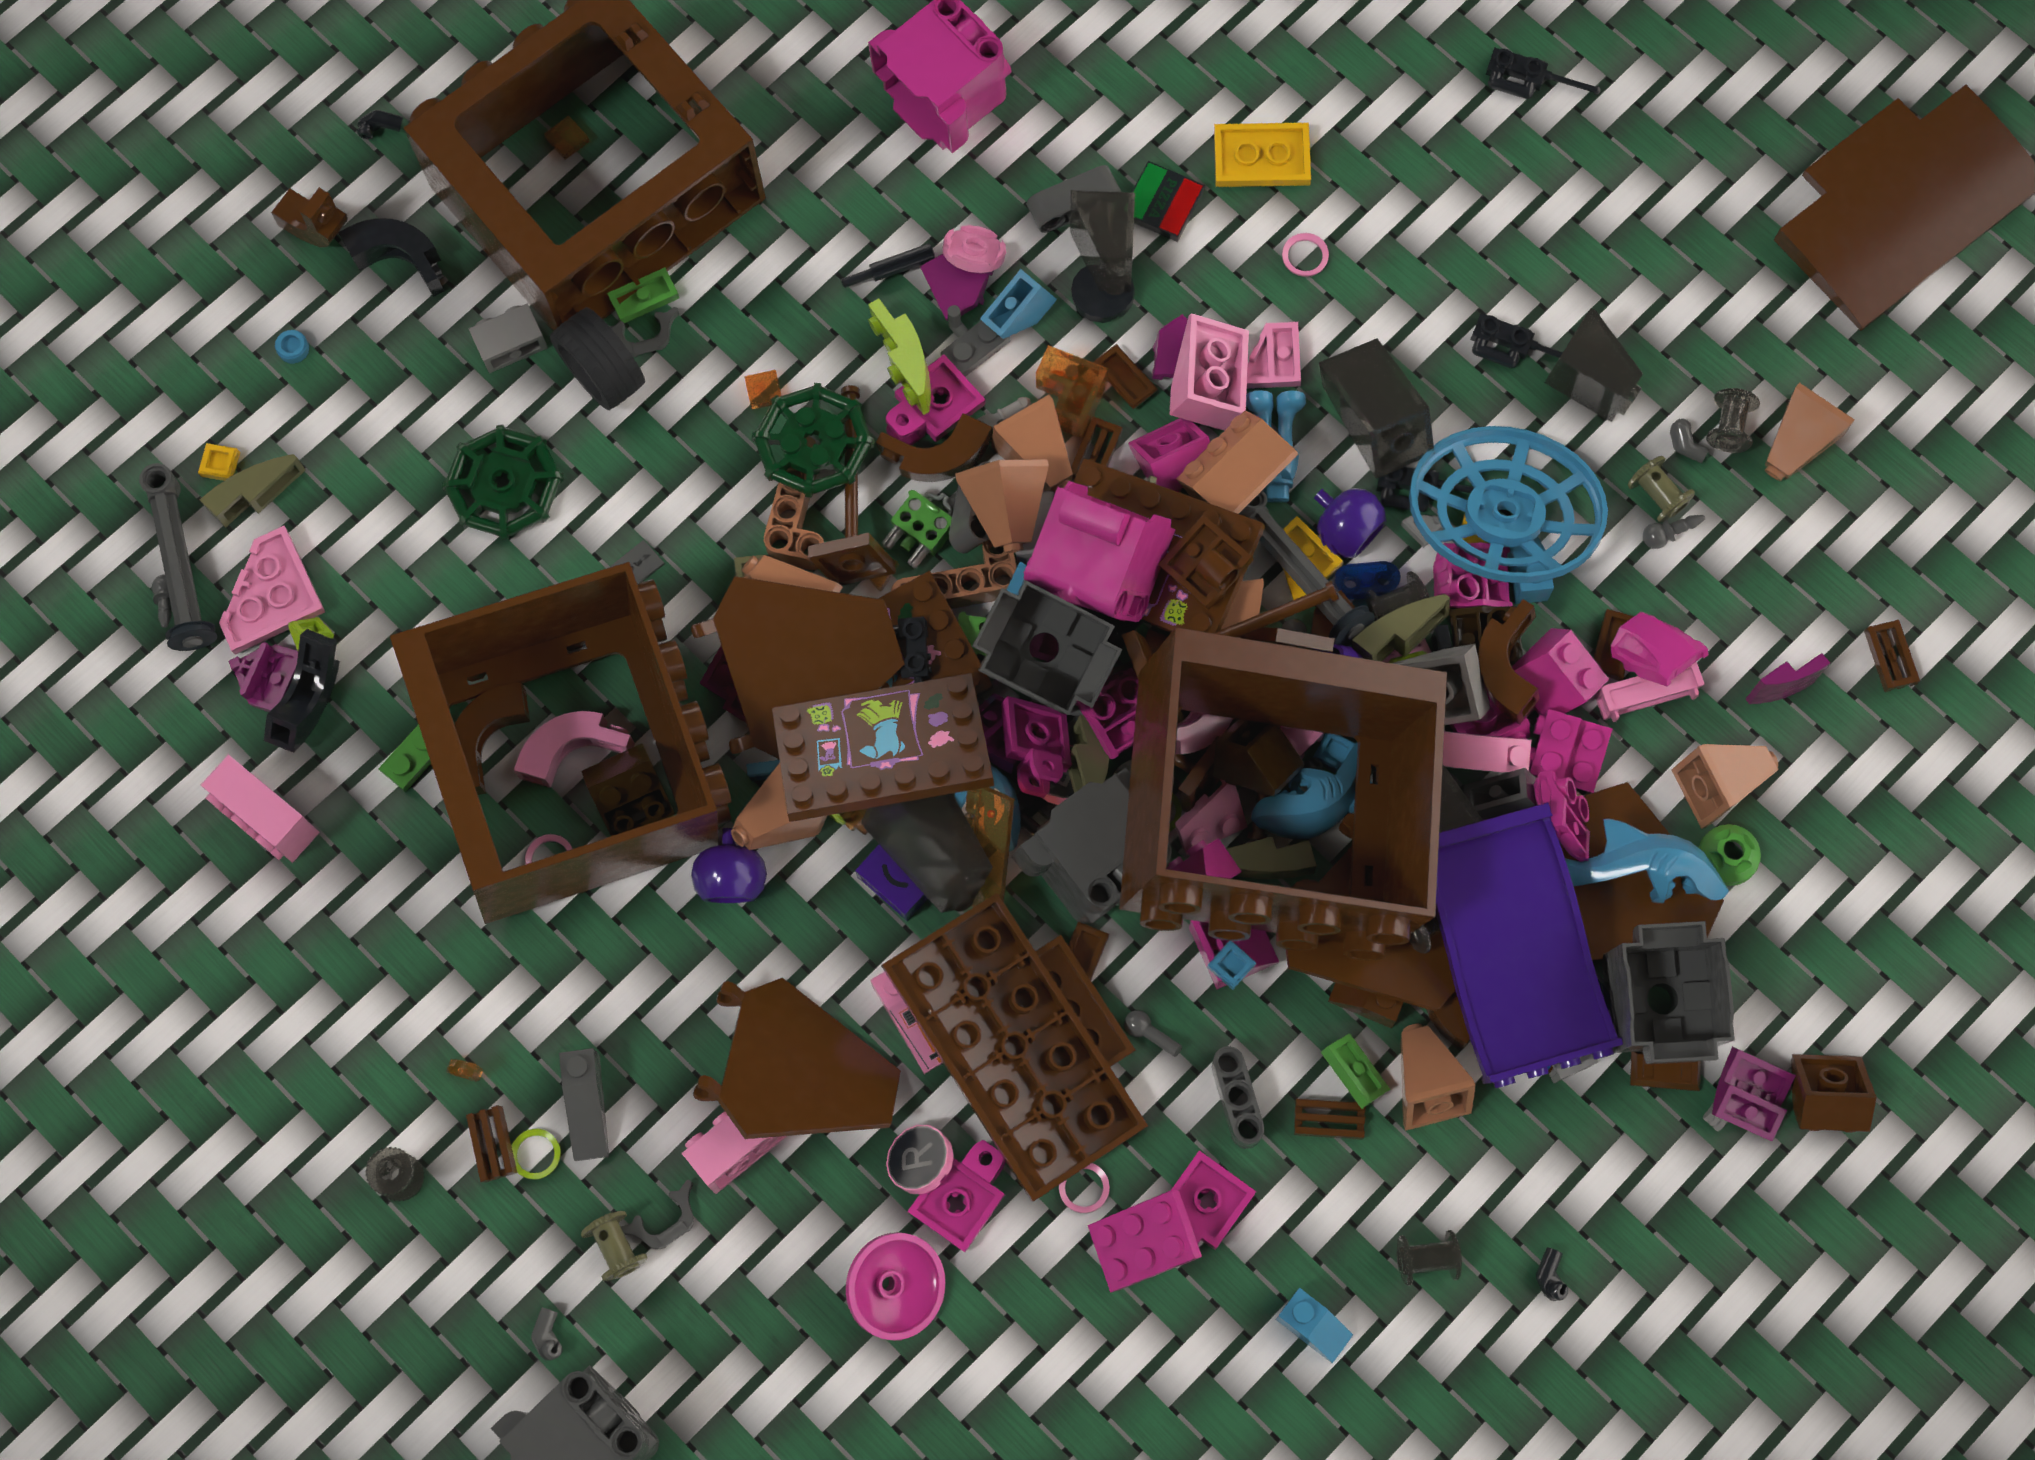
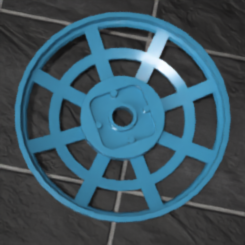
(1510, 495)

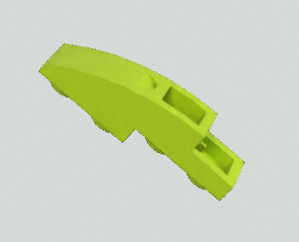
(904, 354)

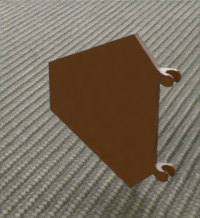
(798, 648)
(1618, 905)
(1401, 975)
(797, 1068)

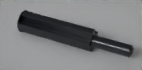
(892, 265)

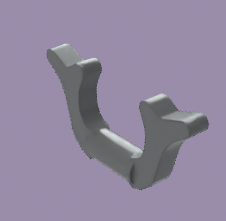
(653, 344)
(684, 1224)

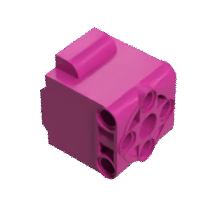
(941, 71)
(1099, 554)

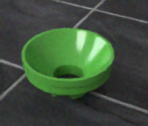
(1732, 871)

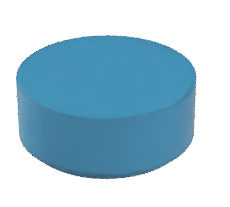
(292, 346)

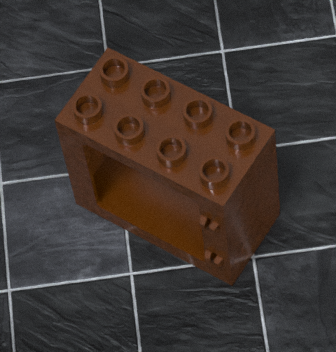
(636, 236)
(530, 640)
(1398, 728)

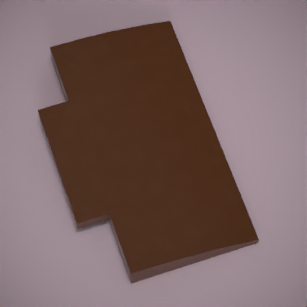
(1905, 201)
(1021, 1042)

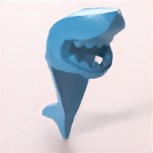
(1310, 812)
(1662, 857)

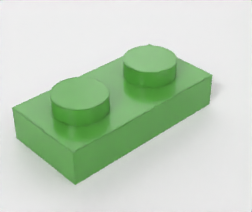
(655, 292)
(407, 761)
(1355, 1070)

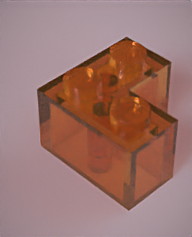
(1076, 383)

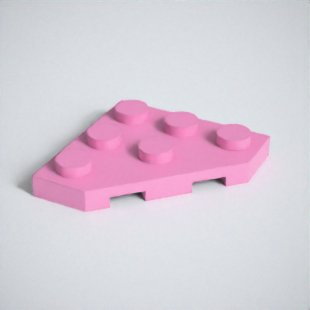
(269, 593)

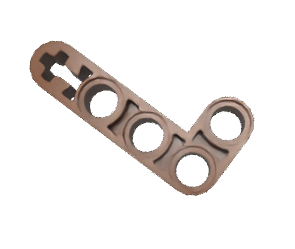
(791, 528)
(983, 574)

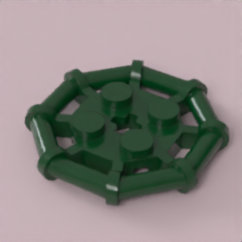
(807, 423)
(510, 497)

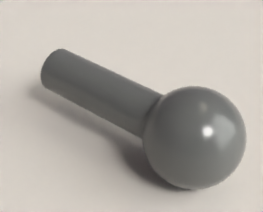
(1139, 1024)

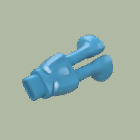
(1287, 404)

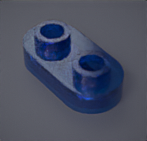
(1365, 577)

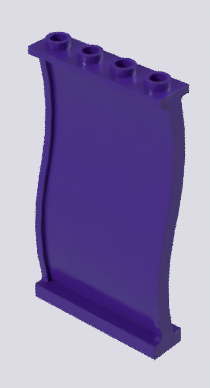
(1519, 948)

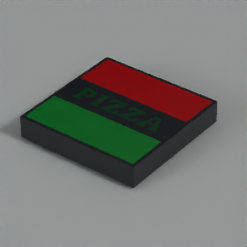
(1165, 200)

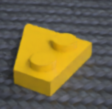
(1313, 548)

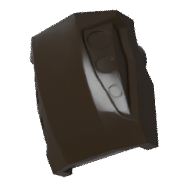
(1470, 623)

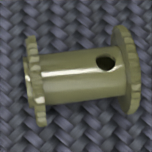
(1661, 488)
(614, 1245)

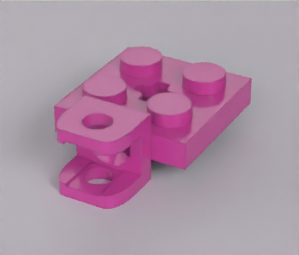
(909, 423)
(1040, 758)
(975, 1184)
(1230, 1196)

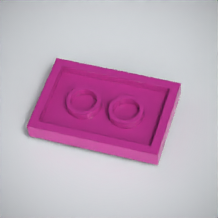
(1144, 1240)

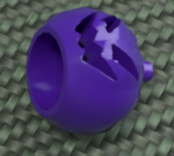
(1349, 521)
(728, 872)

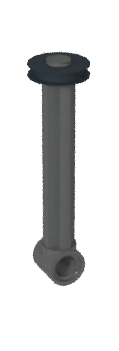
(1345, 620)
(189, 629)

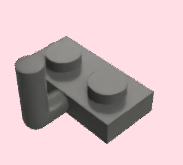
(972, 345)

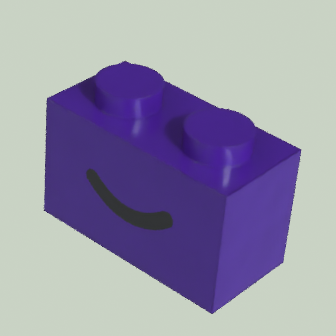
(890, 883)

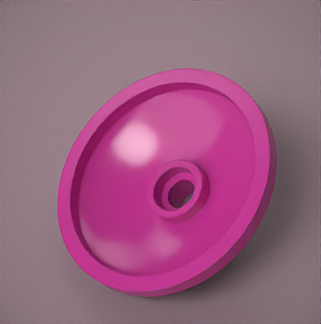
(913, 1289)

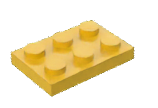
(1262, 154)

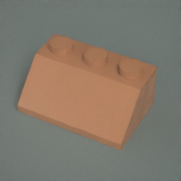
(1237, 464)

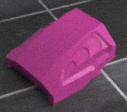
(1465, 587)
(1655, 649)
(1114, 712)
(1567, 812)

